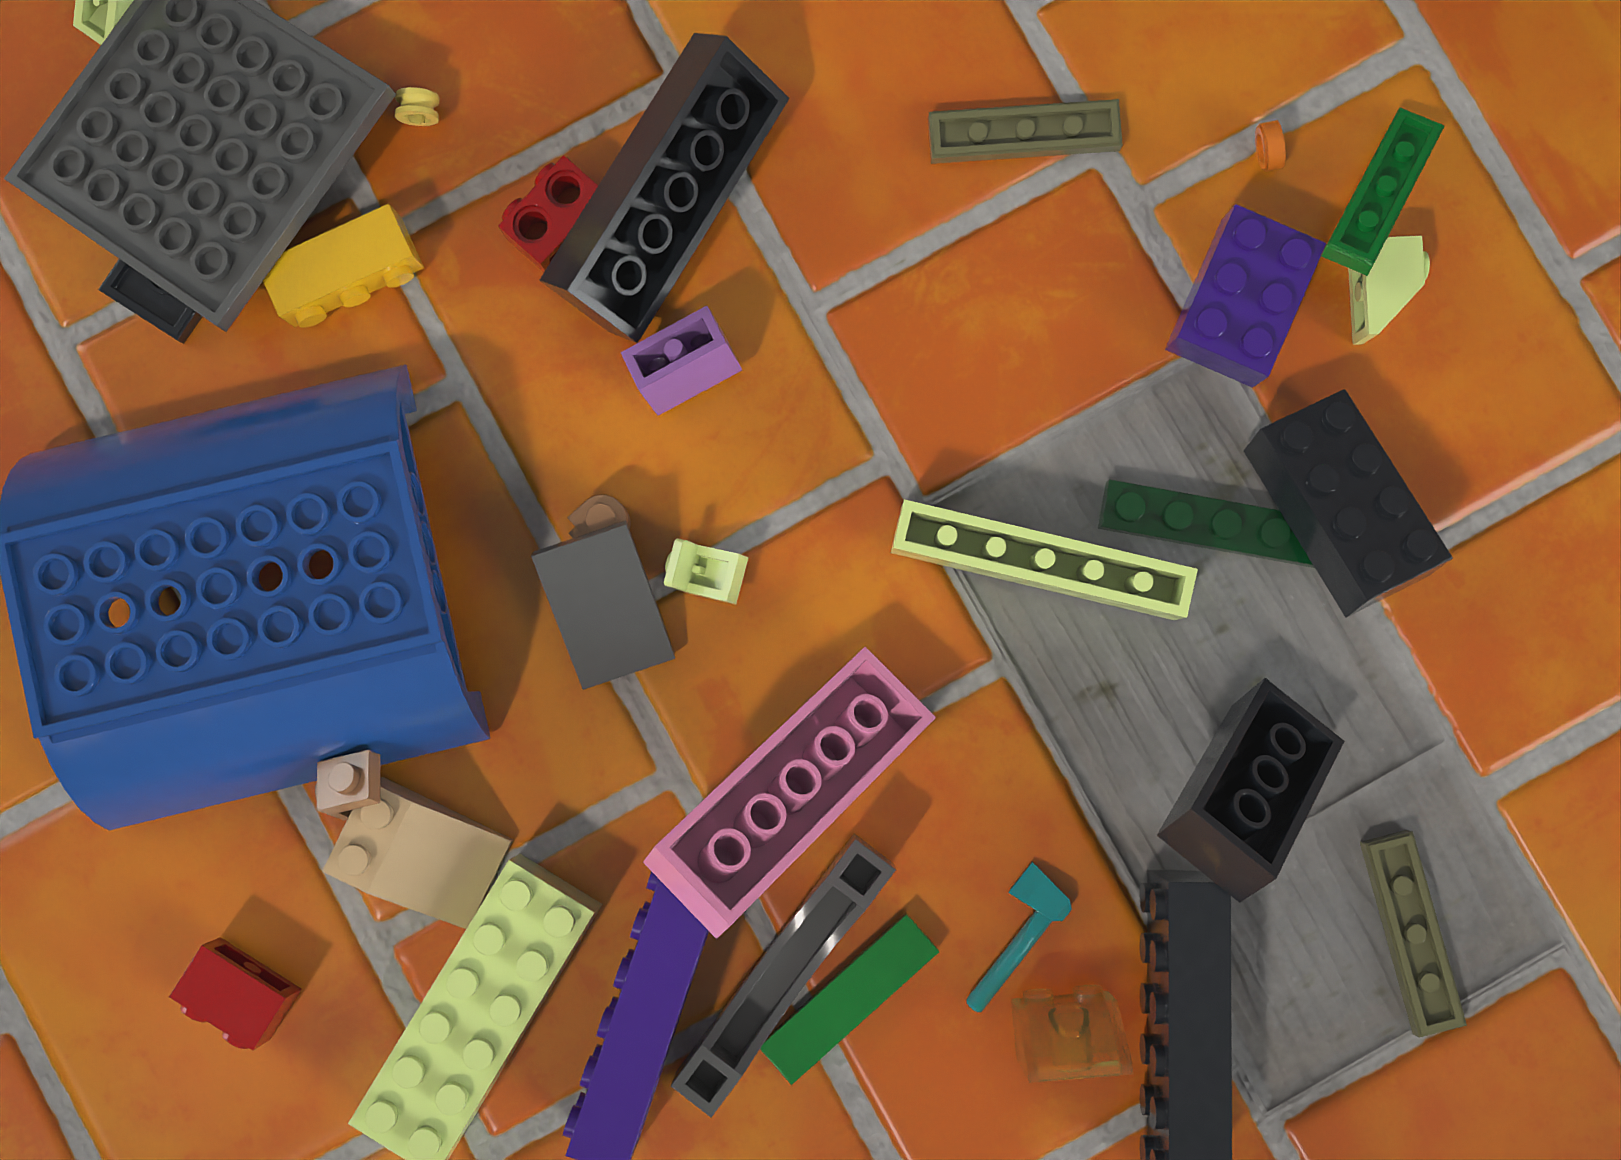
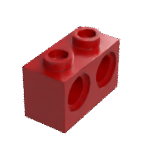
(542, 206)

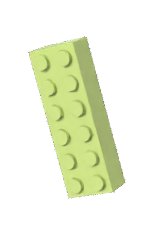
(475, 1012)

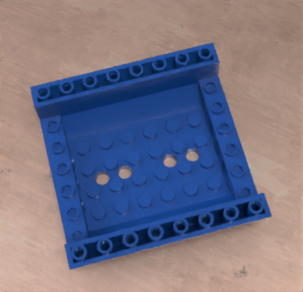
(241, 679)

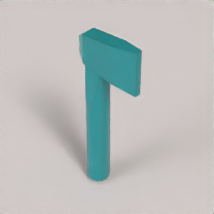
(1049, 904)

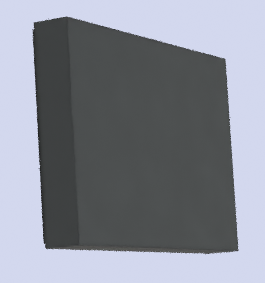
(603, 604)

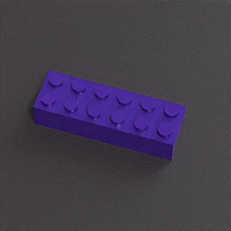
(636, 1029)

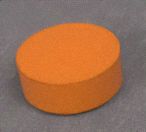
(1270, 146)

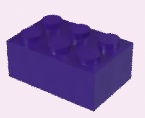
(1245, 296)

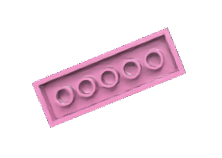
(788, 792)

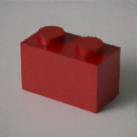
(234, 994)

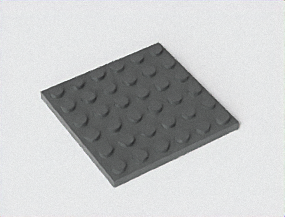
(201, 144)

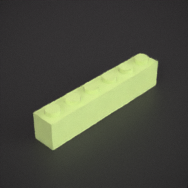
(1044, 560)

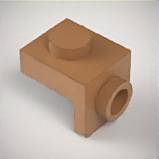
(348, 783)

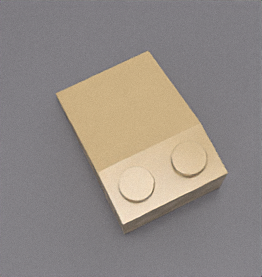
(418, 855)

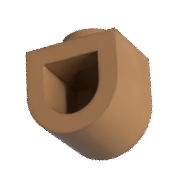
(597, 514)

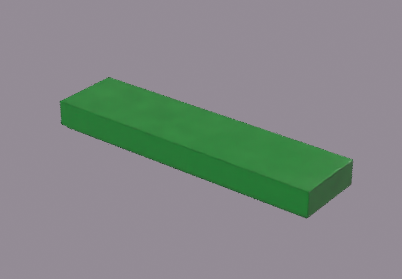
(1382, 191)
(848, 998)

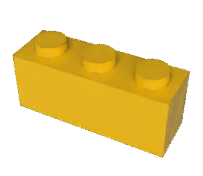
(342, 267)

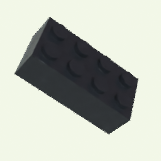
(1346, 503)
(1252, 791)

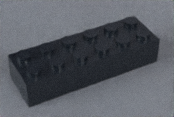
(666, 186)
(1186, 1017)

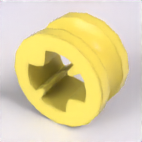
(417, 106)

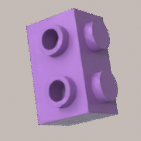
(681, 361)

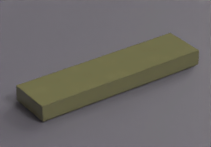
(1024, 131)
(1413, 933)

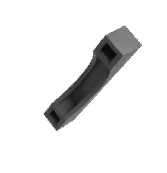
(780, 974)

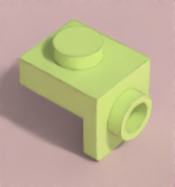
(705, 571)

